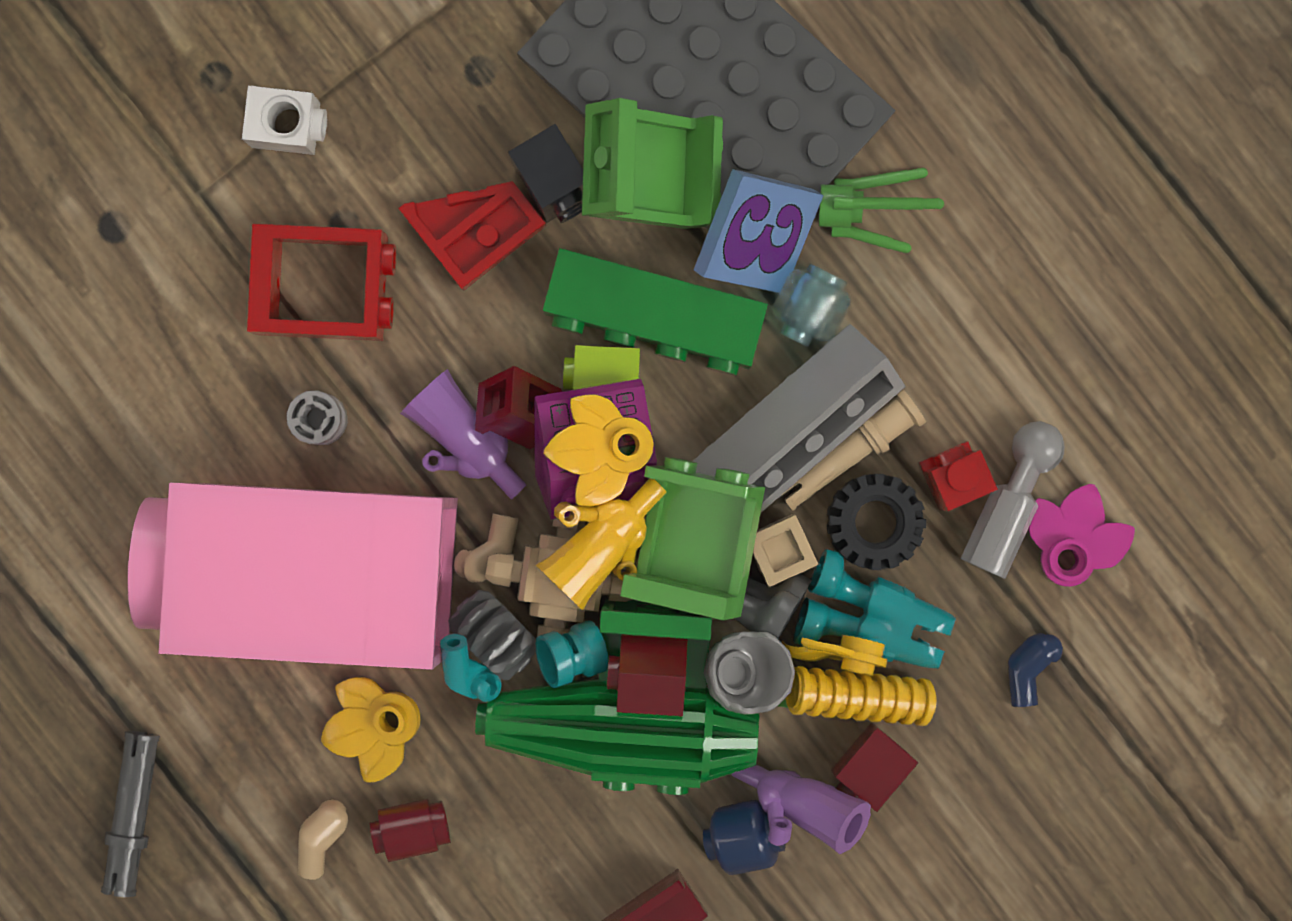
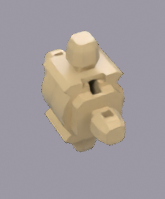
(534, 587)

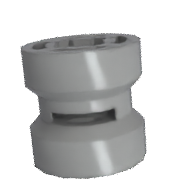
(326, 415)

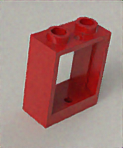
(266, 280)

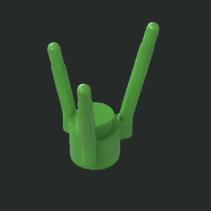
(844, 206)

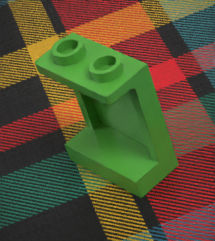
(651, 165)
(697, 541)

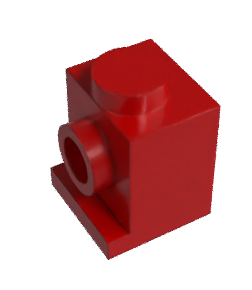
(957, 476)

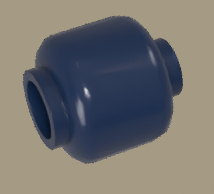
(740, 838)

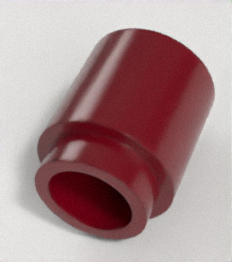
(410, 829)

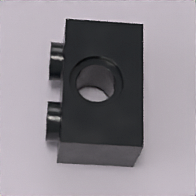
(550, 174)

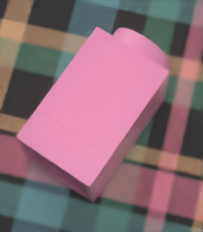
(294, 574)

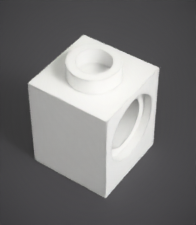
(266, 104)

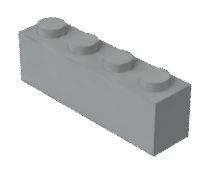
(806, 415)

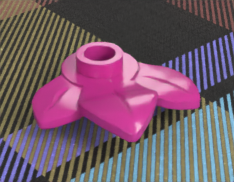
(1081, 529)

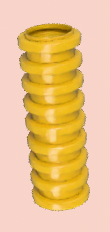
(862, 696)

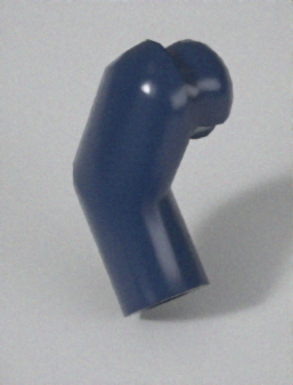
(1028, 663)

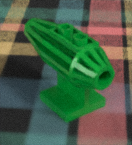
(584, 732)

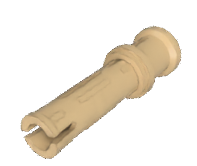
(871, 436)

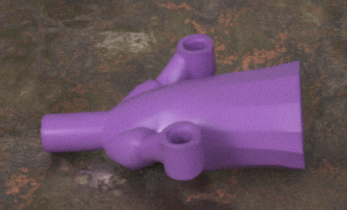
(450, 420)
(809, 804)

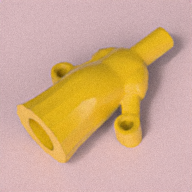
(602, 545)

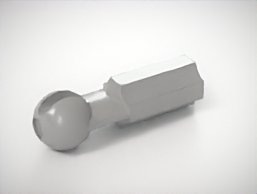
(1011, 508)

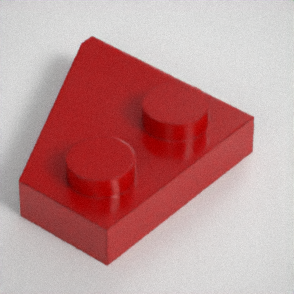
(474, 228)

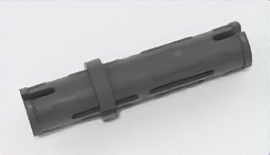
(130, 814)

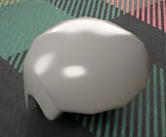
(749, 672)

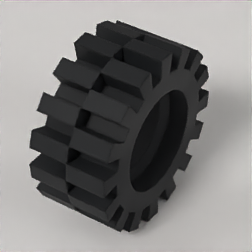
(908, 521)

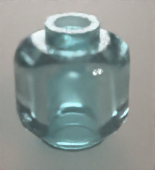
(811, 305)

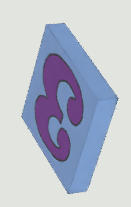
(757, 231)

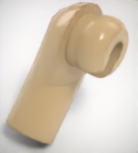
(500, 540)
(317, 835)

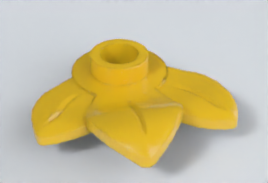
(593, 449)
(855, 653)
(363, 728)

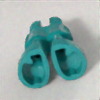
(887, 617)

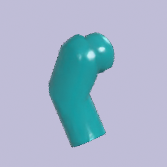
(465, 674)

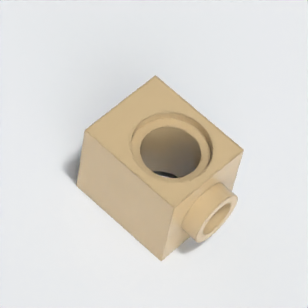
(782, 550)

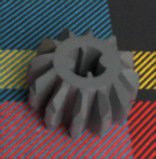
(493, 634)

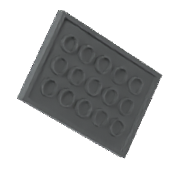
(781, 93)

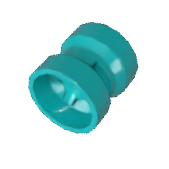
(571, 653)

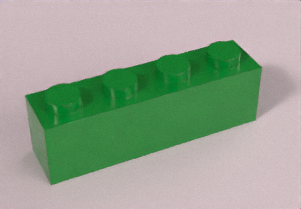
(654, 310)

